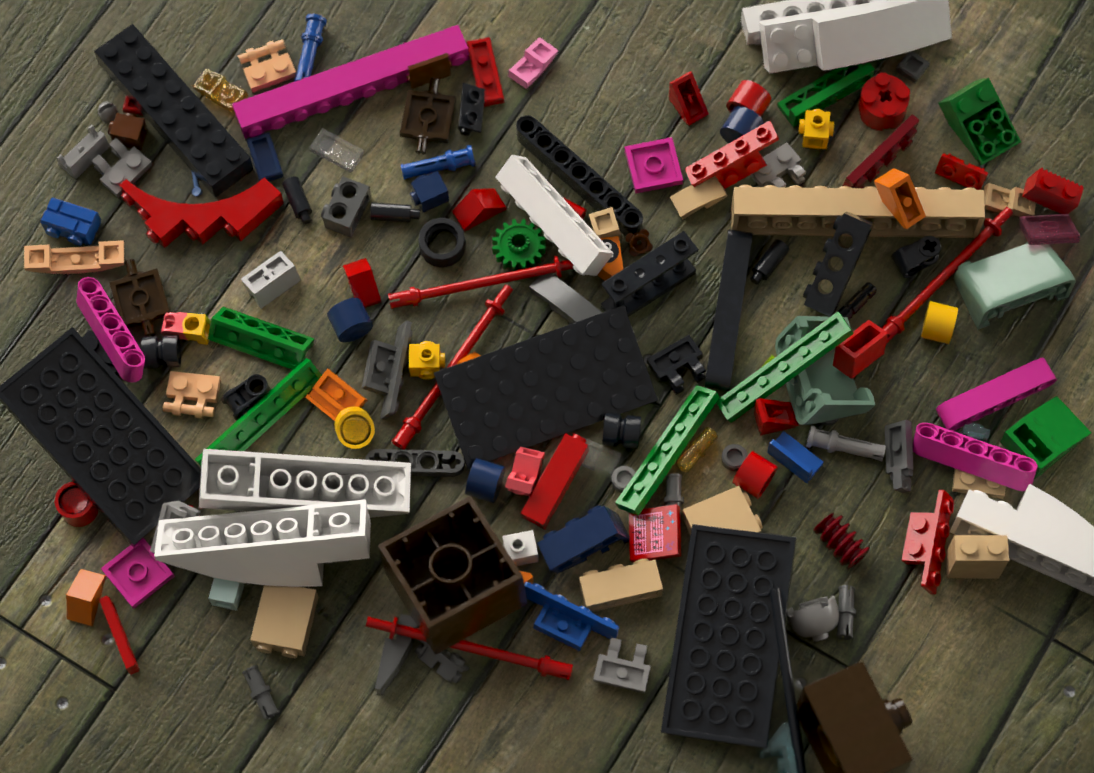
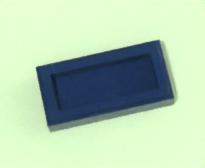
(265, 157)

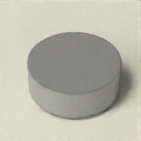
(621, 477)

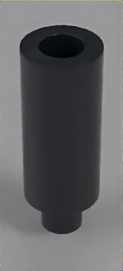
(297, 199)
(393, 212)
(769, 261)

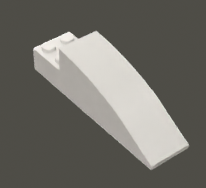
(853, 34)
(281, 481)
(1039, 532)
(268, 545)

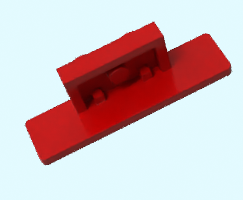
(735, 159)
(927, 540)

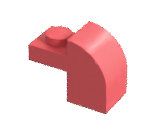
(525, 471)

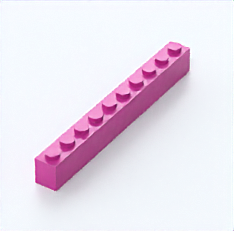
(345, 83)

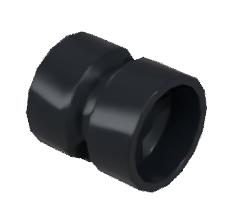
(161, 351)
(621, 431)

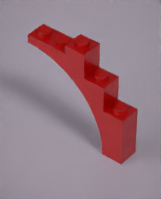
(236, 214)

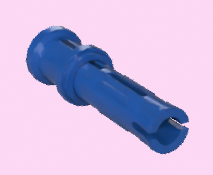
(311, 40)
(450, 161)

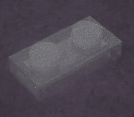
(336, 150)

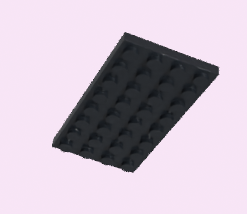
(545, 386)
(100, 435)
(727, 636)

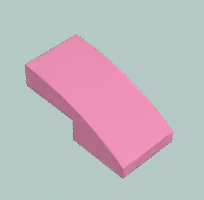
(533, 63)

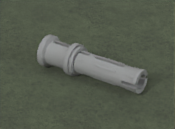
(833, 441)

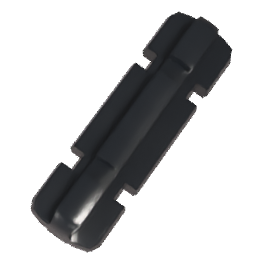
(858, 300)

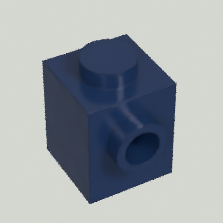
(429, 191)

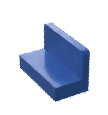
(794, 457)

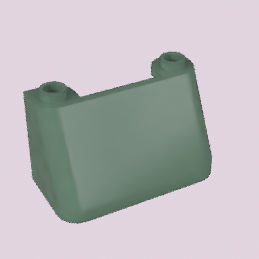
(1012, 281)
(821, 390)

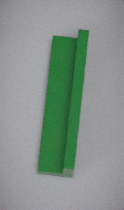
(825, 96)
(259, 339)

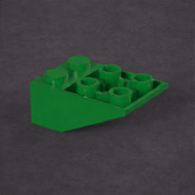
(980, 120)
(1046, 434)

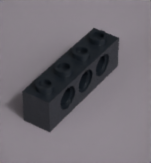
(828, 301)

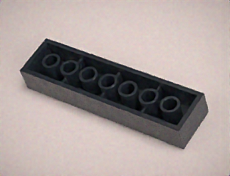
(174, 110)

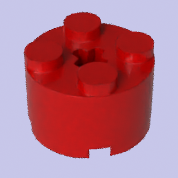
(883, 102)

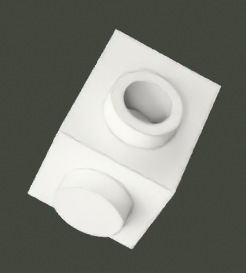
(521, 547)

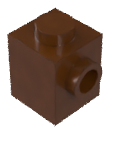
(128, 130)

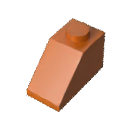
(900, 197)

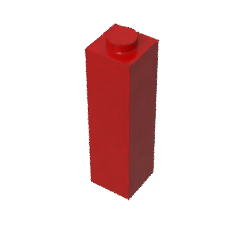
(555, 480)

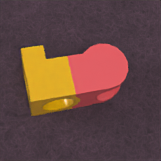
(187, 326)

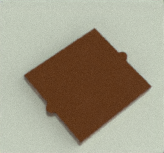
(434, 68)

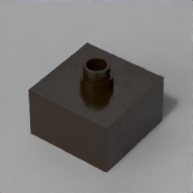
(453, 574)
(853, 725)

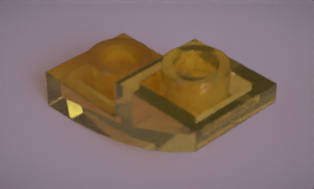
(219, 90)

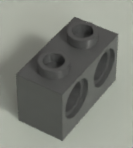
(351, 207)

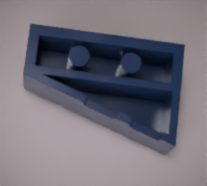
(582, 538)

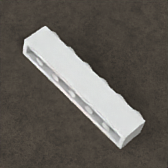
(553, 216)

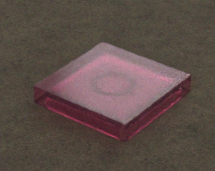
(1049, 229)

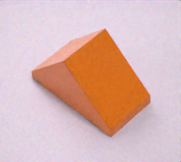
(84, 596)

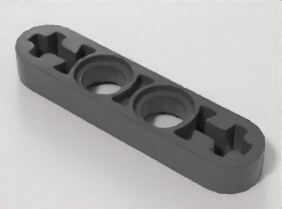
(416, 456)

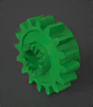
(515, 234)

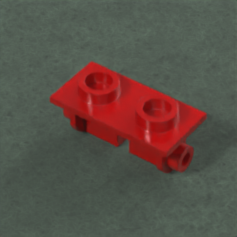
(958, 172)

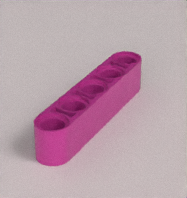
(110, 329)
(996, 394)
(974, 456)

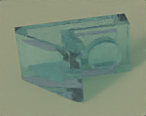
(781, 746)

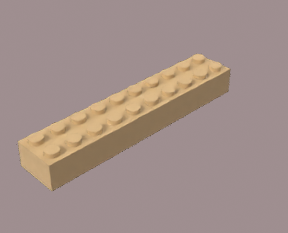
(814, 211)

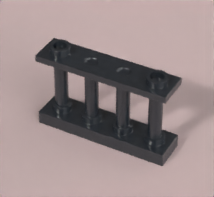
(651, 275)

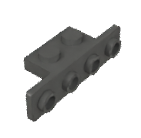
(385, 369)

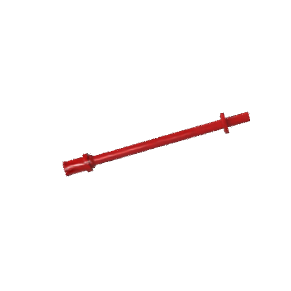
(415, 296)
(895, 324)
(413, 424)
(544, 665)

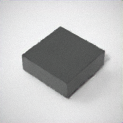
(912, 66)

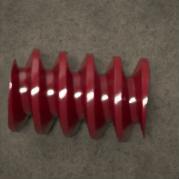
(841, 540)

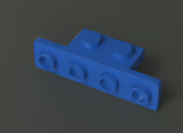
(565, 620)

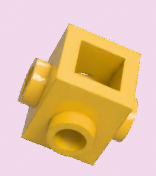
(816, 129)
(425, 359)

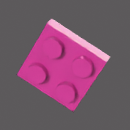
(653, 165)
(137, 573)

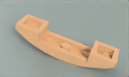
(74, 259)

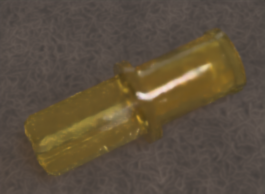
(697, 449)

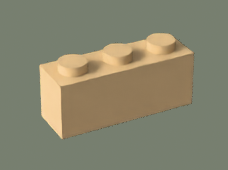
(620, 585)

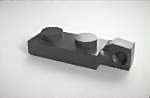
(899, 455)

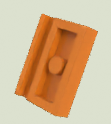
(334, 394)

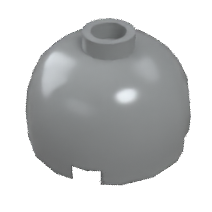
(814, 618)

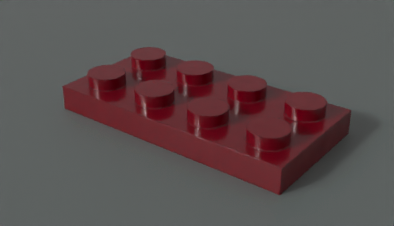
(883, 154)

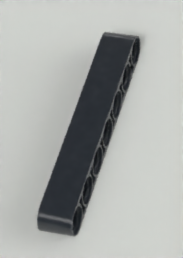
(573, 166)
(728, 310)

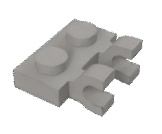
(780, 162)
(130, 167)
(622, 672)

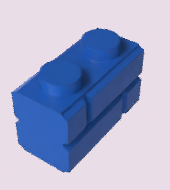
(70, 222)

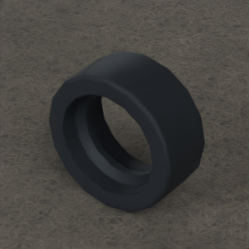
(438, 225)

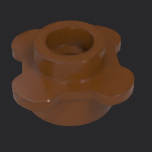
(645, 245)

